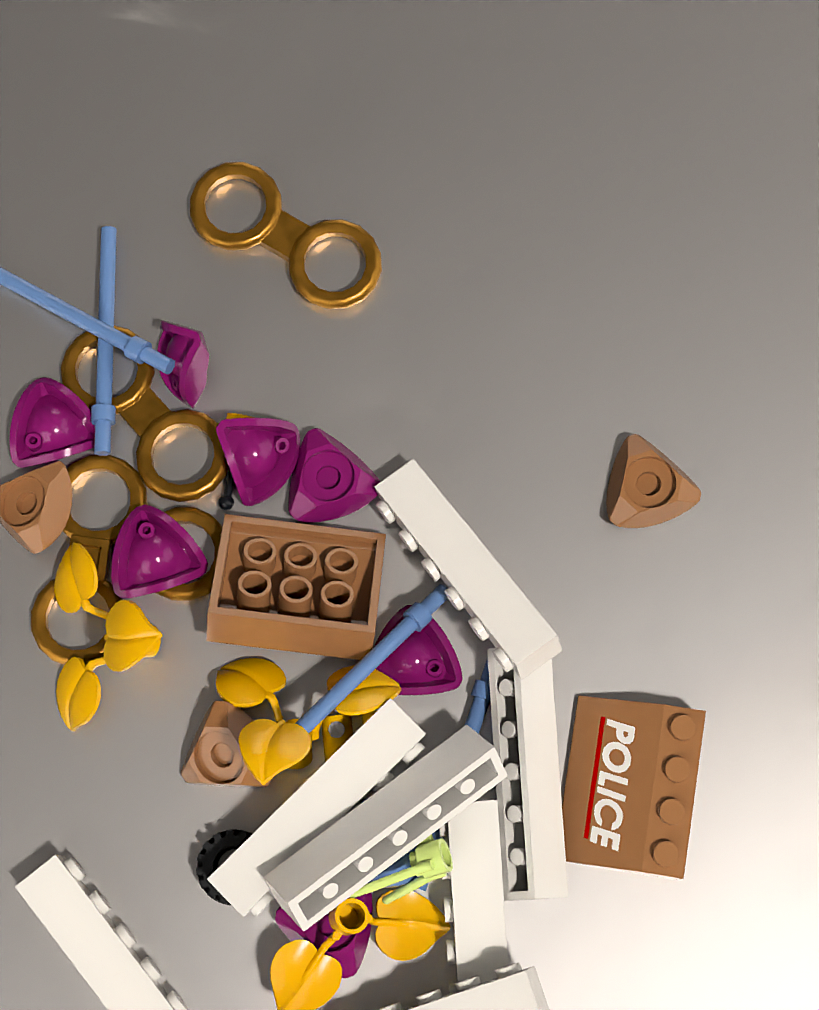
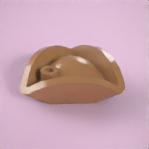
(647, 486)
(37, 506)
(216, 752)

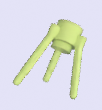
(429, 861)

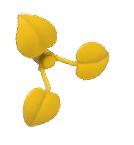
(127, 637)
(279, 745)
(405, 930)

